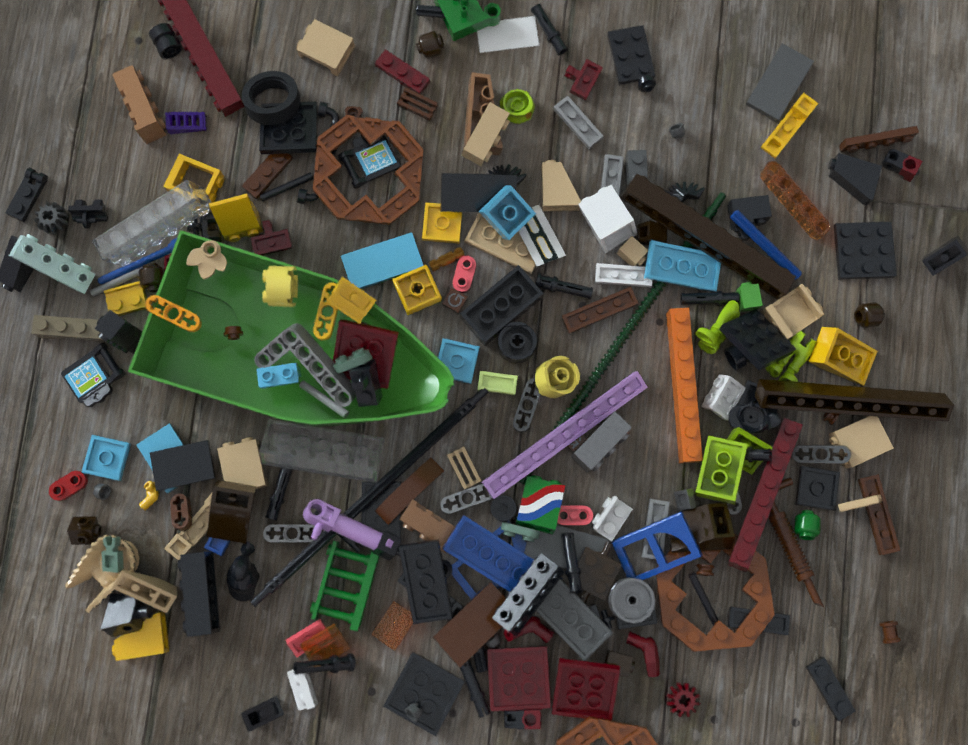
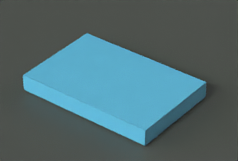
(160, 440)

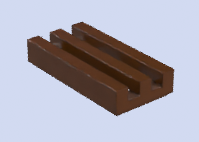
(401, 103)

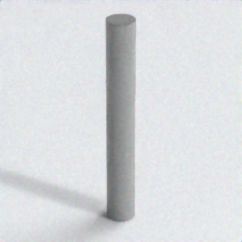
(115, 282)
(324, 399)

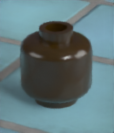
(430, 44)
(151, 276)
(869, 315)

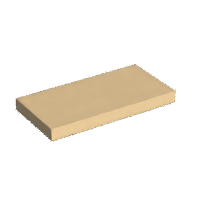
(488, 240)

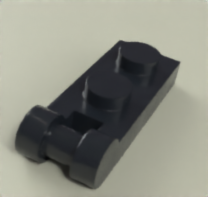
(26, 195)

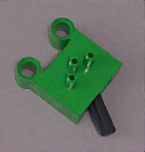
(462, 16)

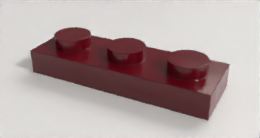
(402, 72)

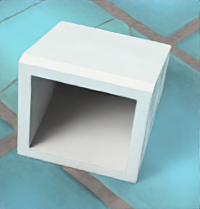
(608, 218)

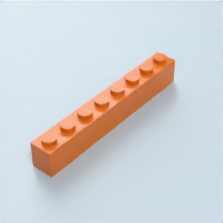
(684, 386)

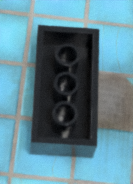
(501, 305)
(199, 594)

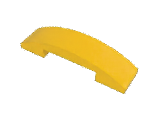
(789, 125)

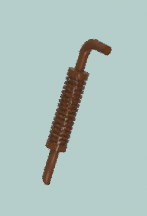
(792, 547)

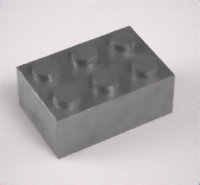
(602, 442)

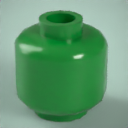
(807, 525)

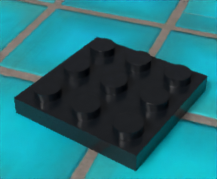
(293, 135)
(865, 250)
(757, 339)
(429, 687)

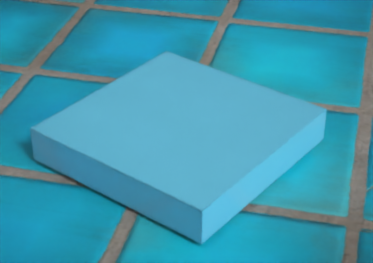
(459, 358)
(106, 457)

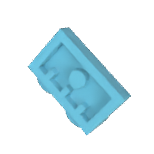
(278, 375)

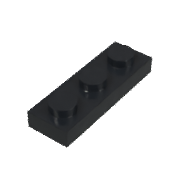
(778, 625)
(830, 688)

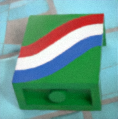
(540, 504)

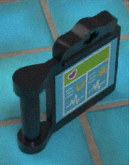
(372, 160)
(89, 379)

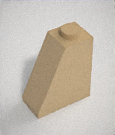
(557, 188)

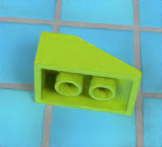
(721, 470)

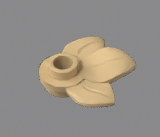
(207, 262)

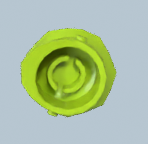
(519, 106)

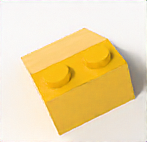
(236, 217)
(843, 355)

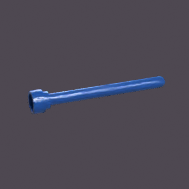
(138, 263)

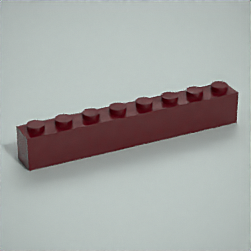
(203, 56)
(765, 495)

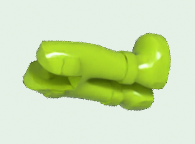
(711, 339)
(801, 353)

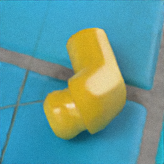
(152, 495)

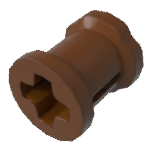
(890, 632)

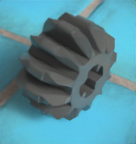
(51, 210)

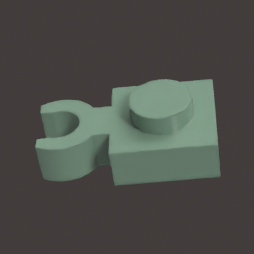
(112, 558)

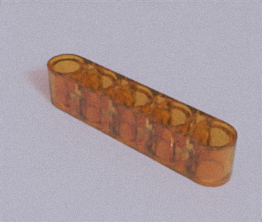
(793, 191)

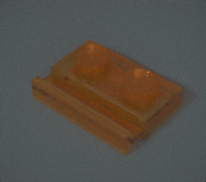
(393, 626)
(325, 644)

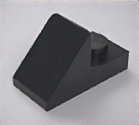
(262, 714)

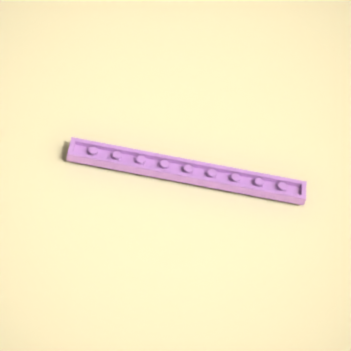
(564, 435)

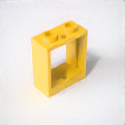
(180, 167)

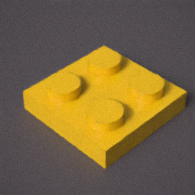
(440, 225)

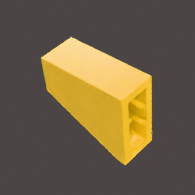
(148, 641)

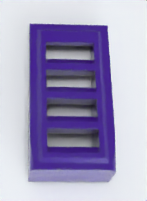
(178, 116)

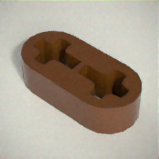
(185, 511)

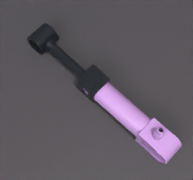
(330, 519)

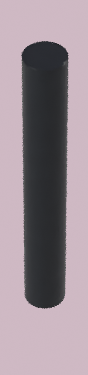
(287, 186)
(703, 598)

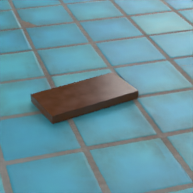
(471, 626)

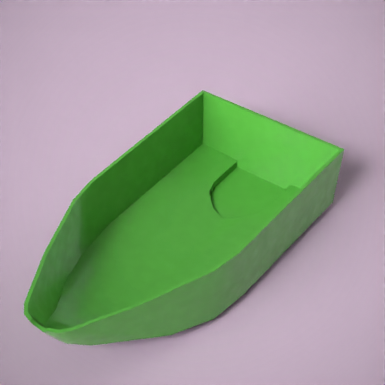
(226, 368)

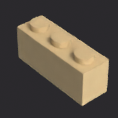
(486, 134)

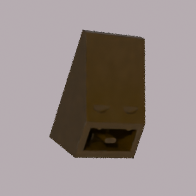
(230, 511)
(709, 526)

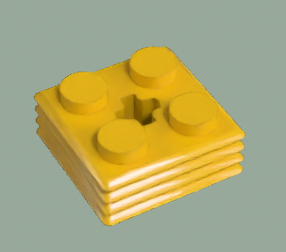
(422, 279)

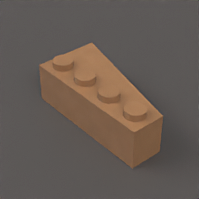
(479, 96)
(139, 105)

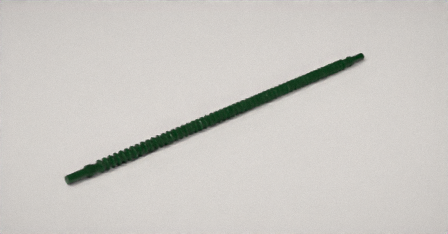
(711, 211)

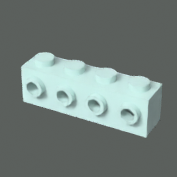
(52, 264)

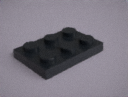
(630, 54)

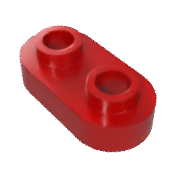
(67, 485)

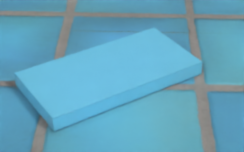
(382, 261)
(681, 266)

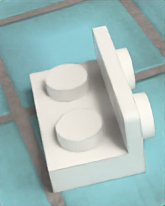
(723, 396)
(611, 518)
(302, 690)

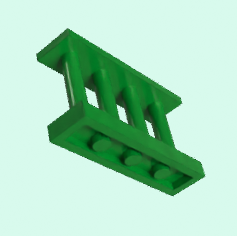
(359, 599)

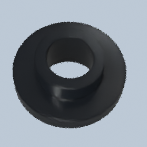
(646, 83)

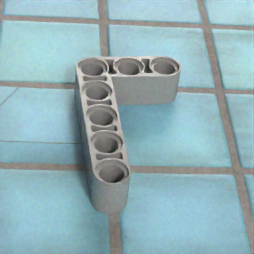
(309, 360)

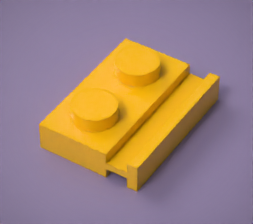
(126, 298)
(351, 300)

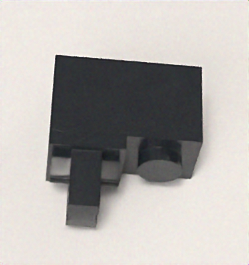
(755, 209)
(945, 255)
(366, 384)

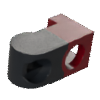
(902, 164)
(523, 719)

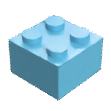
(507, 212)

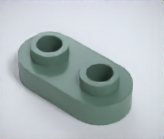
(358, 358)
(528, 534)

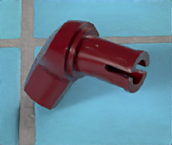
(532, 626)
(649, 651)

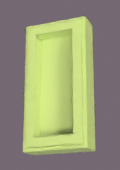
(497, 382)

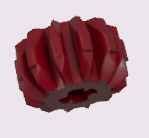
(690, 702)

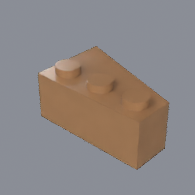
(427, 523)

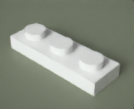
(621, 275)

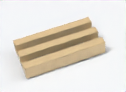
(457, 453)
(860, 503)

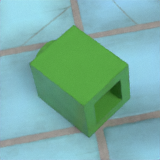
(749, 297)

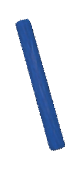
(764, 243)

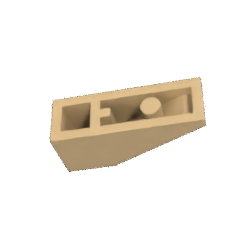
(146, 589)

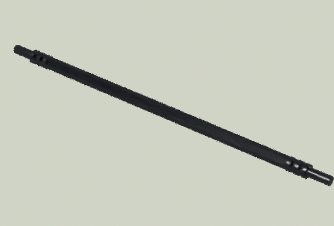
(303, 557)

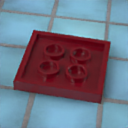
(377, 340)
(518, 678)
(585, 689)

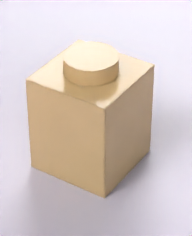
(633, 252)

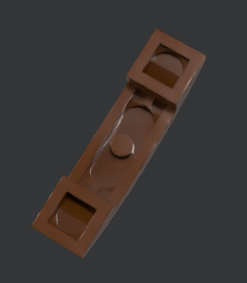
(409, 490)

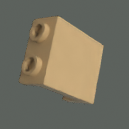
(326, 46)
(793, 311)
(864, 439)
(242, 463)

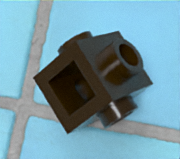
(84, 530)

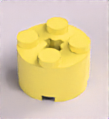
(280, 286)
(557, 377)

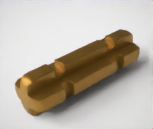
(446, 259)

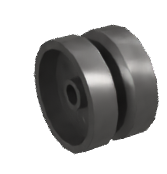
(619, 600)

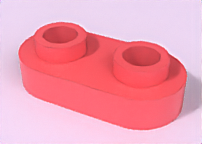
(464, 273)
(573, 515)

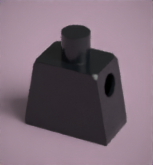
(124, 615)

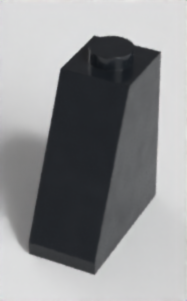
(855, 176)
(13, 272)

